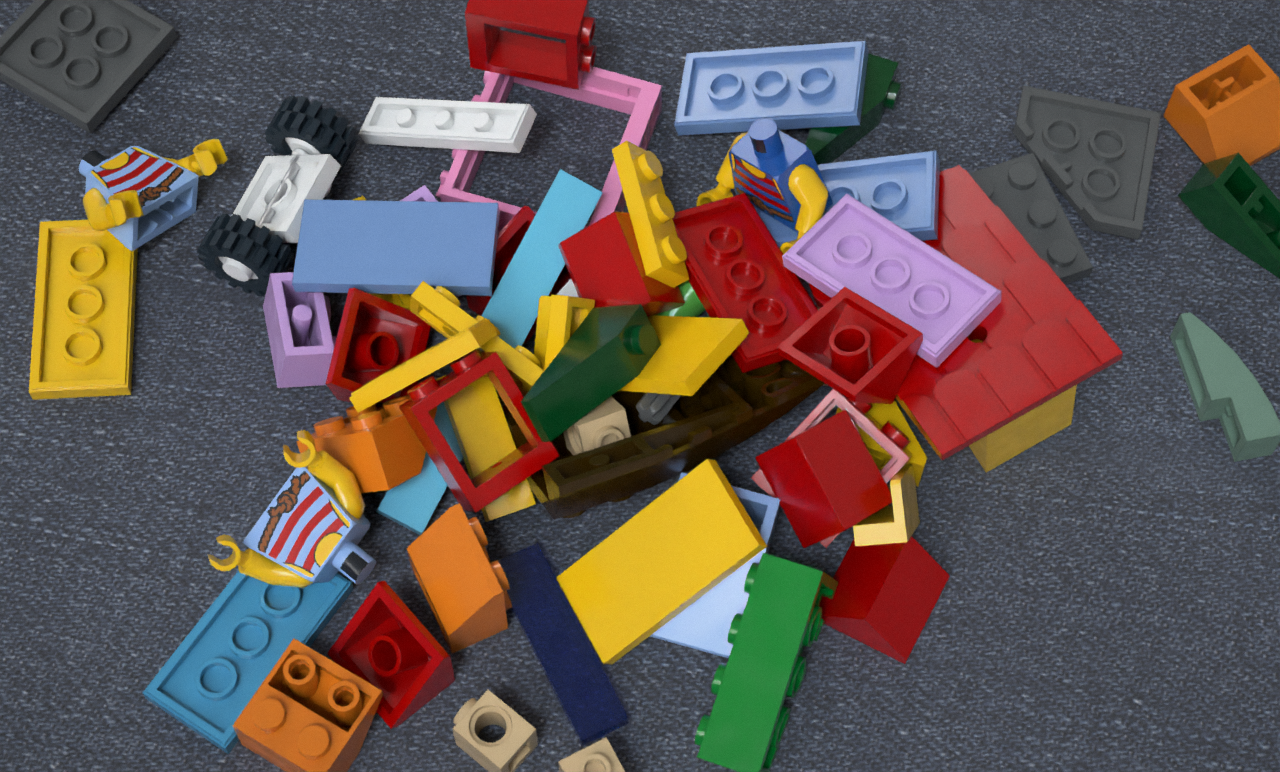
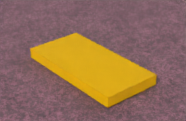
(82, 313)
(660, 561)

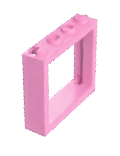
(599, 88)

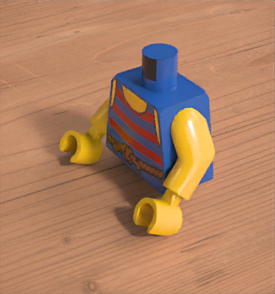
(775, 176)

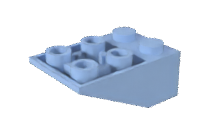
(709, 618)

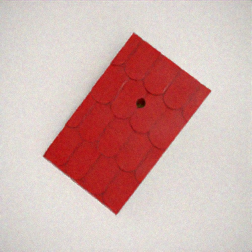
(1023, 362)

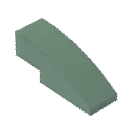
(1225, 390)

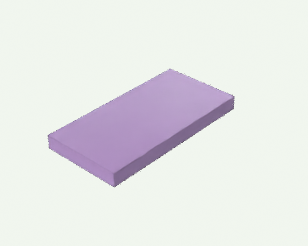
(895, 272)

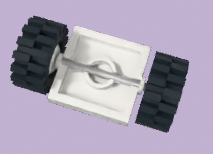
(271, 210)

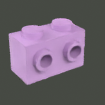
(298, 333)

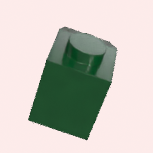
(880, 93)
(1237, 209)
(591, 367)

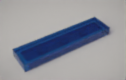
(561, 646)

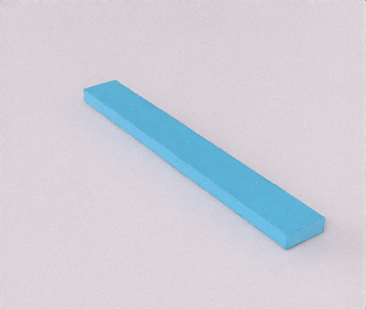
(513, 312)

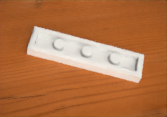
(448, 124)

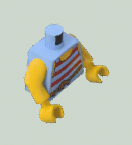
(142, 193)
(307, 527)

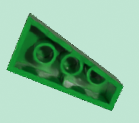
(763, 664)

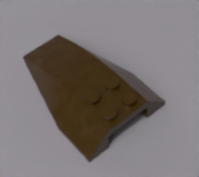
(696, 428)

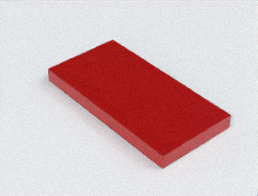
(742, 276)

